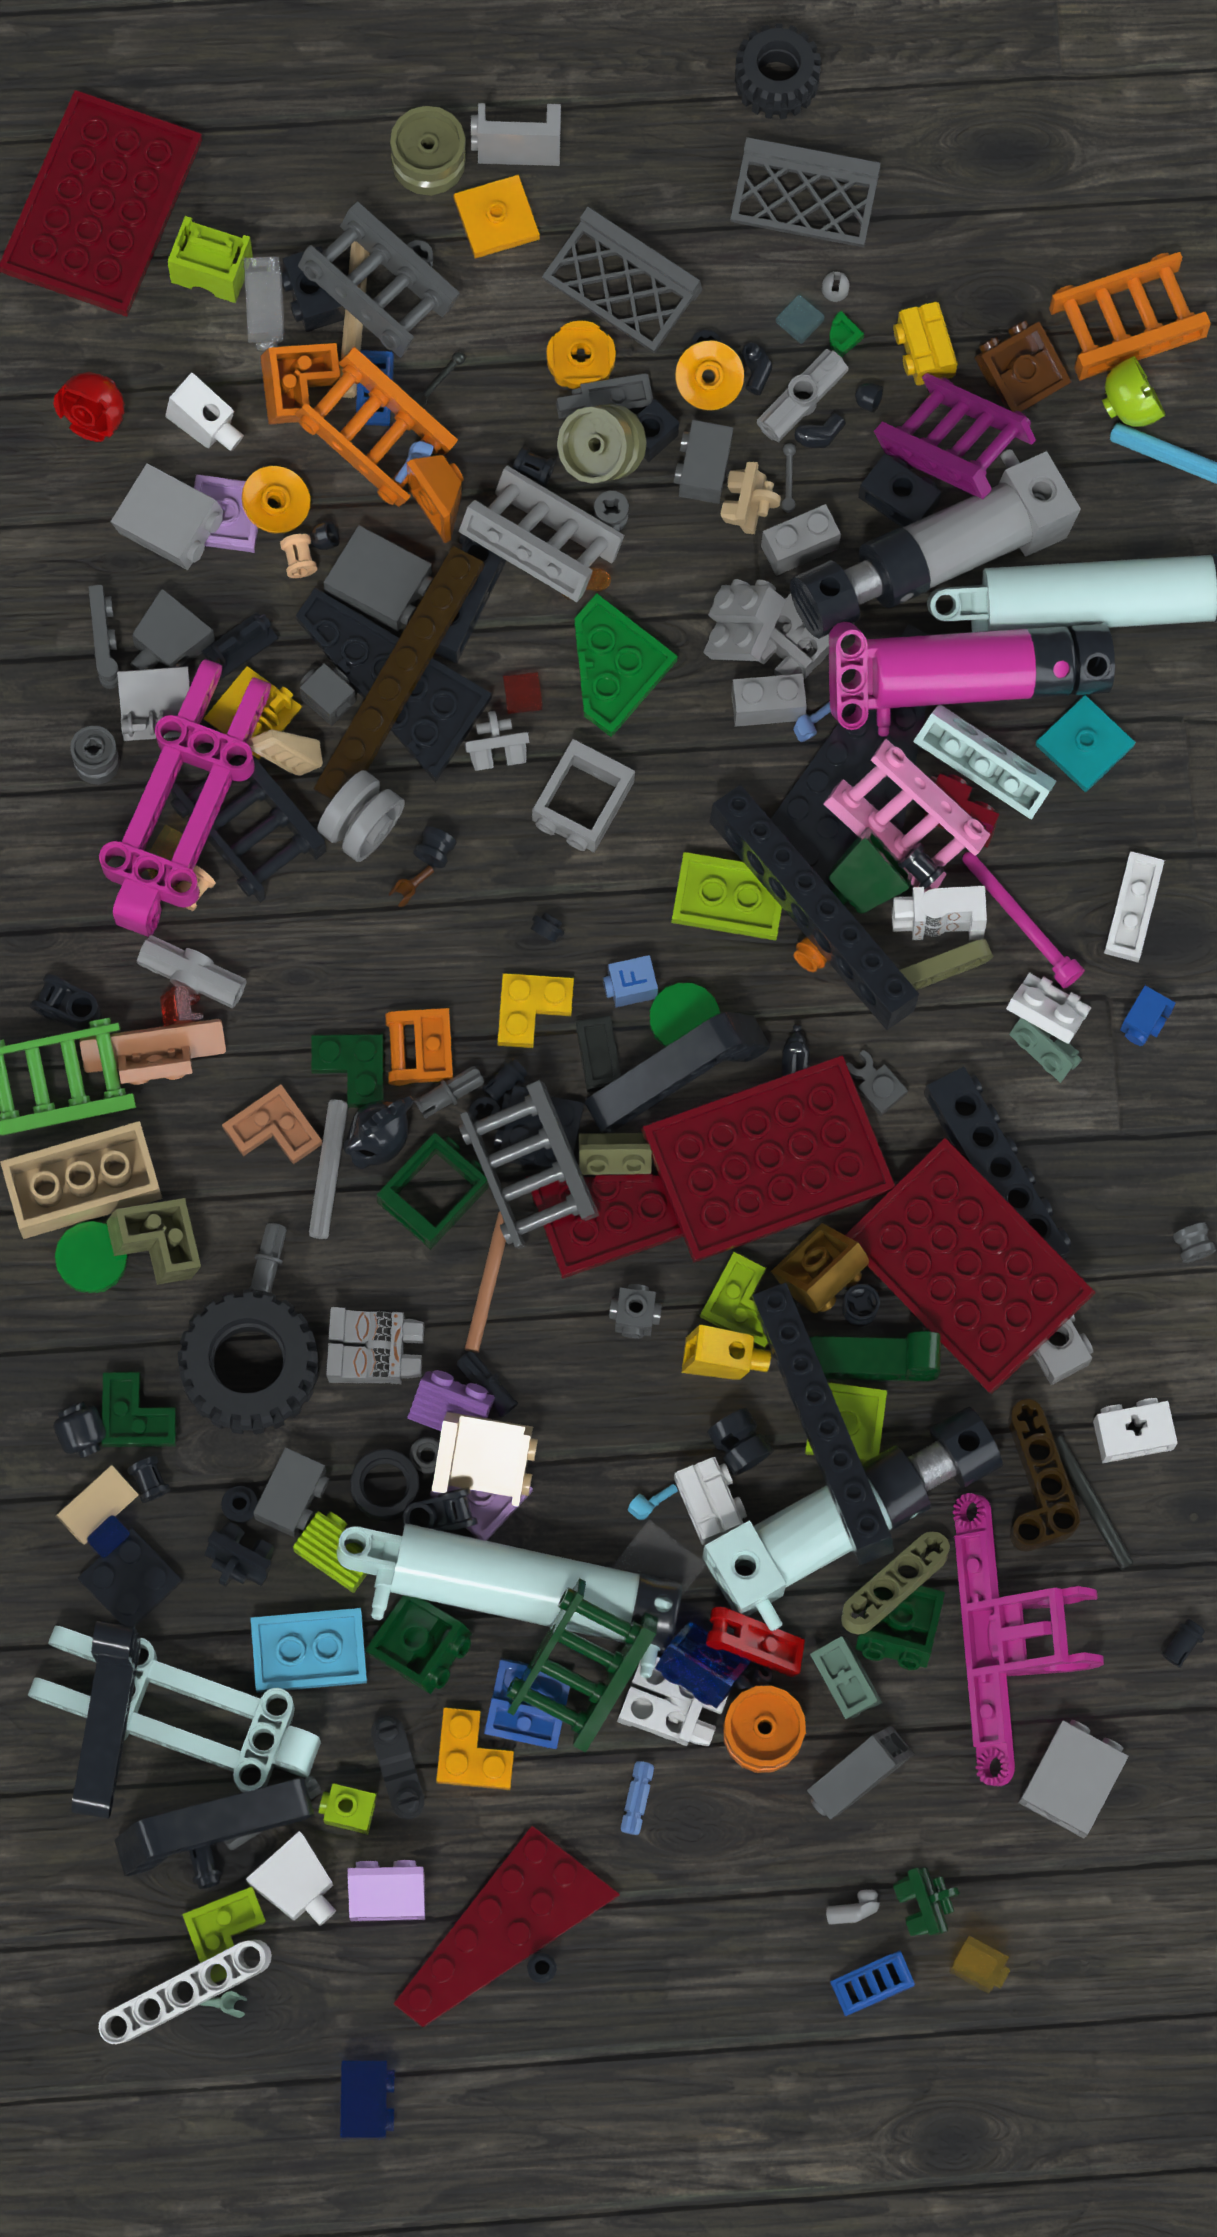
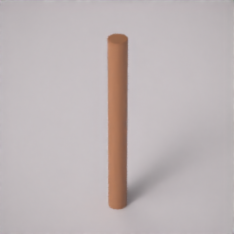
(486, 1288)

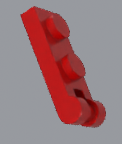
(755, 1641)

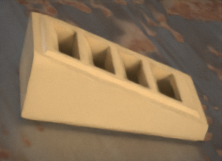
(288, 751)

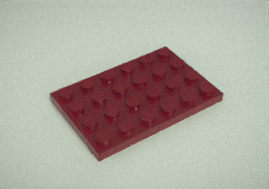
(100, 203)
(768, 1158)
(969, 1266)

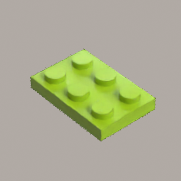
(724, 898)

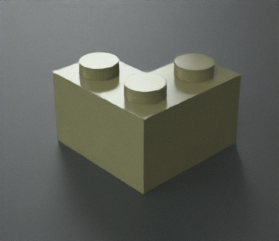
(163, 1231)

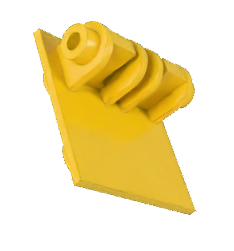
(276, 714)

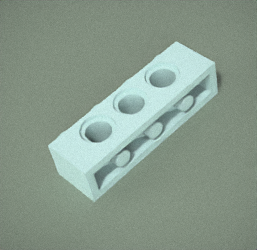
(984, 761)

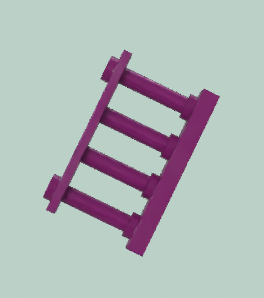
(949, 463)

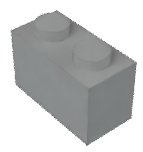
(800, 539)
(768, 699)

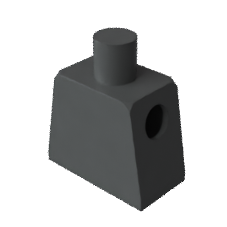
(169, 635)

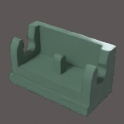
(846, 1677)

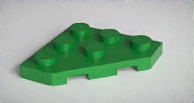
(616, 664)

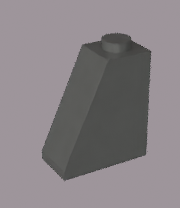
(859, 1772)

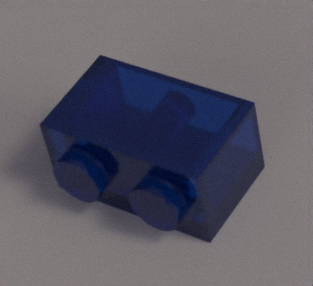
(365, 2100)

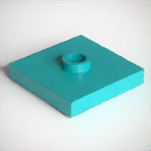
(1085, 743)

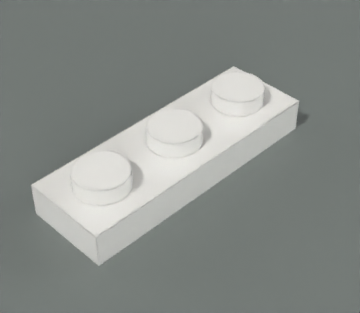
(1134, 906)

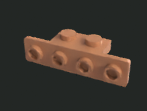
(157, 1051)

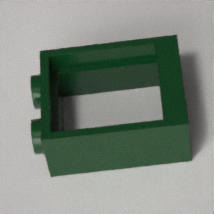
(408, 1216)

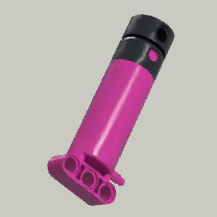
(965, 668)

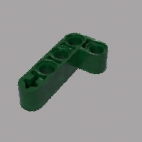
(880, 1358)

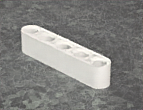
(167, 1996)

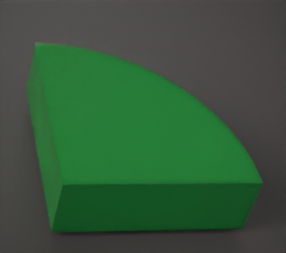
(844, 334)

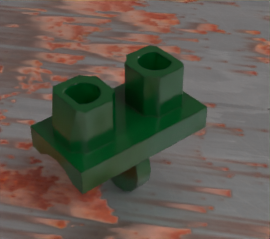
(920, 1886)

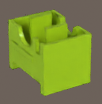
(206, 258)

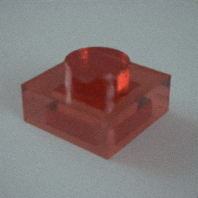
(522, 693)

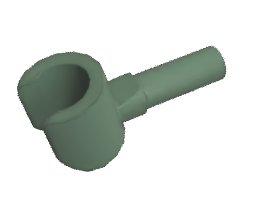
(226, 2003)

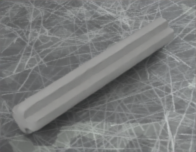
(328, 1169)

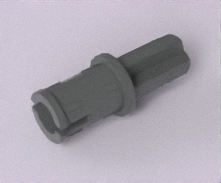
(449, 1091)
(268, 1258)

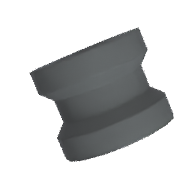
(616, 517)
(1194, 1242)

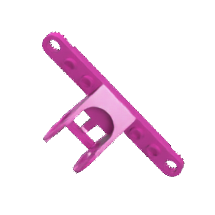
(997, 1636)

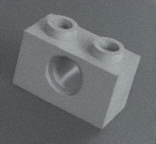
(1066, 1359)

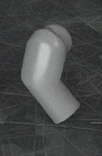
(854, 1912)

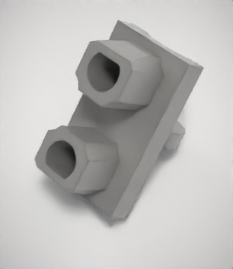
(481, 749)

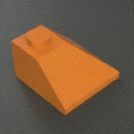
(437, 491)

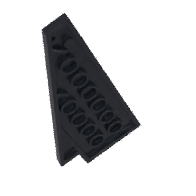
(845, 755)

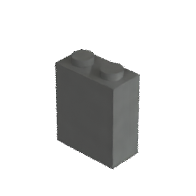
(378, 579)

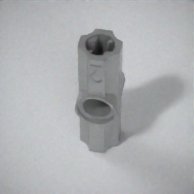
(789, 409)
(191, 970)

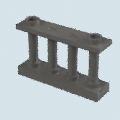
(399, 259)
(564, 1169)

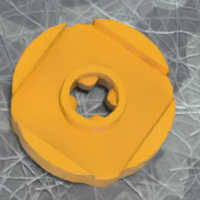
(585, 336)

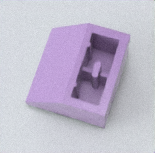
(386, 1891)

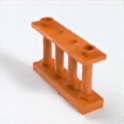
(1155, 338)
(382, 393)

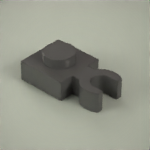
(879, 1087)

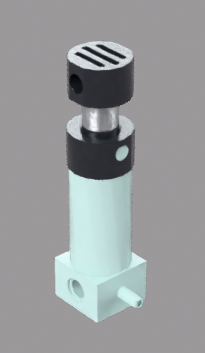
(811, 1531)

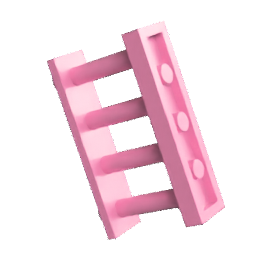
(858, 814)

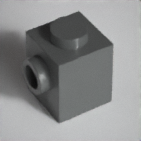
(327, 693)

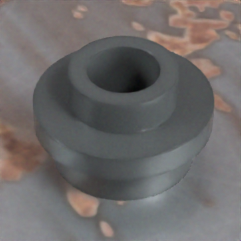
(416, 1450)

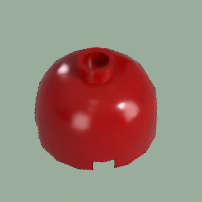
(91, 405)

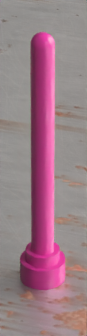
(1065, 969)

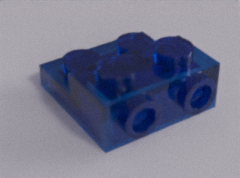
(699, 1668)

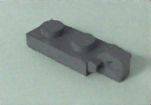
(629, 391)

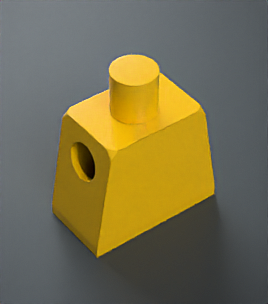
(709, 1351)

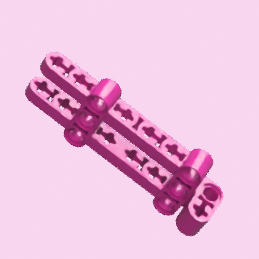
(139, 899)

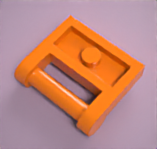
(431, 1046)

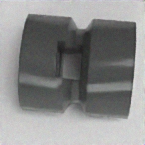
(95, 763)

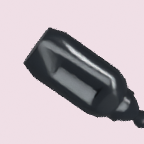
(795, 1053)

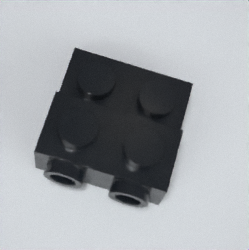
(570, 1117)

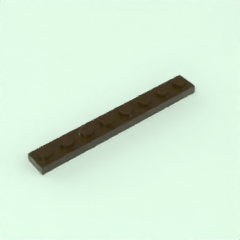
(401, 671)

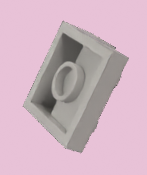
(743, 620)

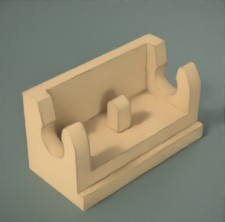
(97, 1502)

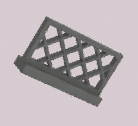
(810, 163)
(638, 255)

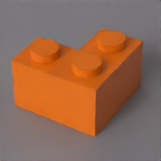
(290, 372)

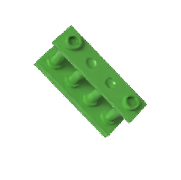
(80, 1104)

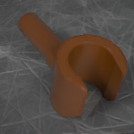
(407, 887)

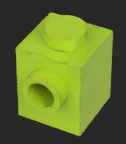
(348, 1808)

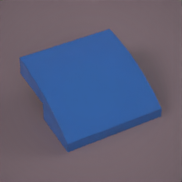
(528, 1722)

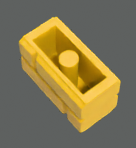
(925, 342)

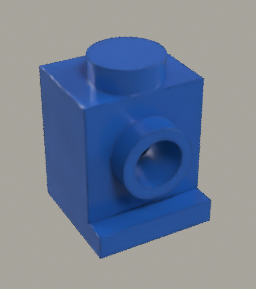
(1146, 1016)

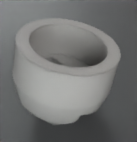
(843, 286)

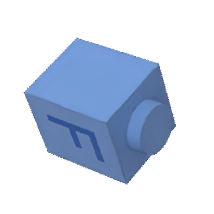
(631, 981)

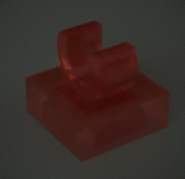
(176, 1006)

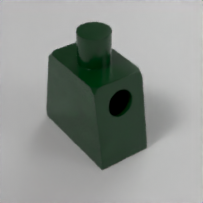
(868, 874)

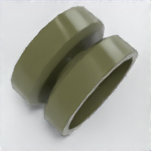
(428, 150)
(601, 443)

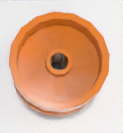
(764, 1751)

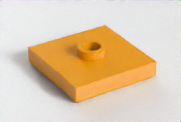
(496, 216)

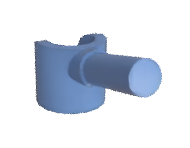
(417, 450)
(805, 726)

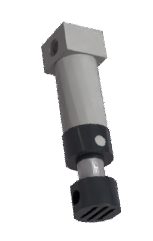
(1023, 511)

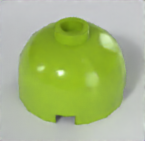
(1131, 395)

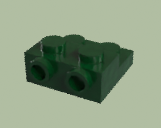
(906, 1631)
(420, 1643)

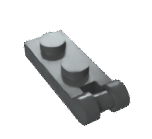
(103, 637)

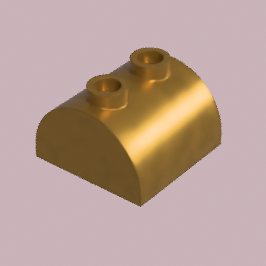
(821, 1268)

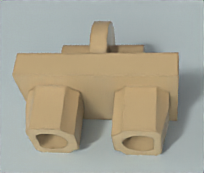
(754, 498)

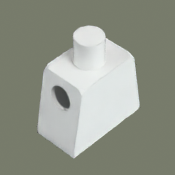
(196, 404)
(295, 1881)

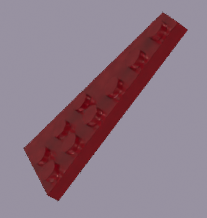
(517, 1913)

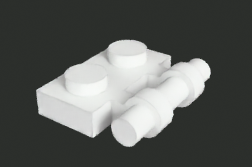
(1049, 1007)

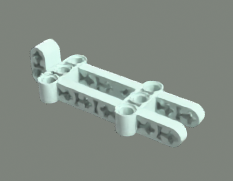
(292, 1747)

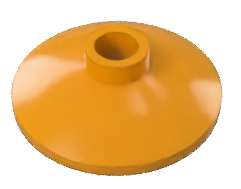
(727, 375)
(286, 489)

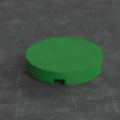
(680, 1010)
(87, 1258)

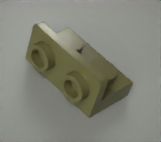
(614, 1154)

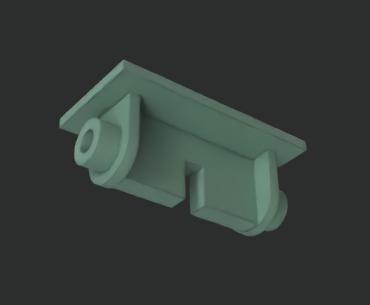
(1055, 1056)

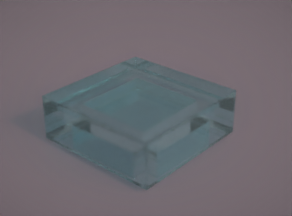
(800, 319)

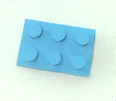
(308, 1650)

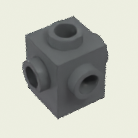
(630, 1323)

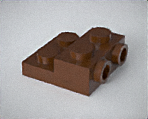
(1022, 366)

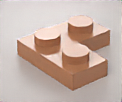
(276, 1117)

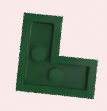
(358, 1057)
(128, 1423)

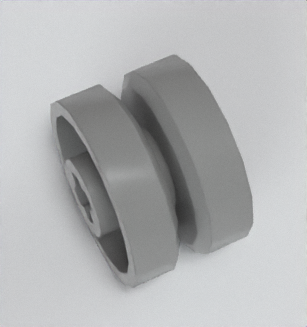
(361, 816)

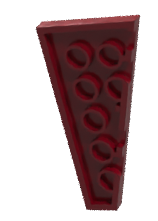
(630, 1220)

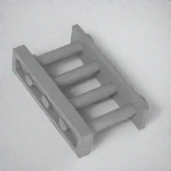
(530, 552)

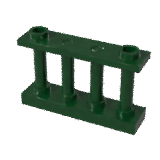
(601, 1694)

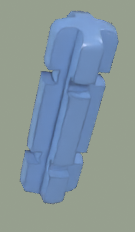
(637, 1798)

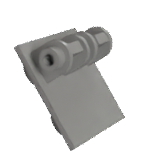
(148, 697)

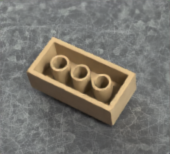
(81, 1180)

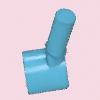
(641, 1507)

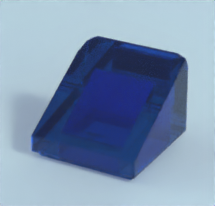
(107, 1536)

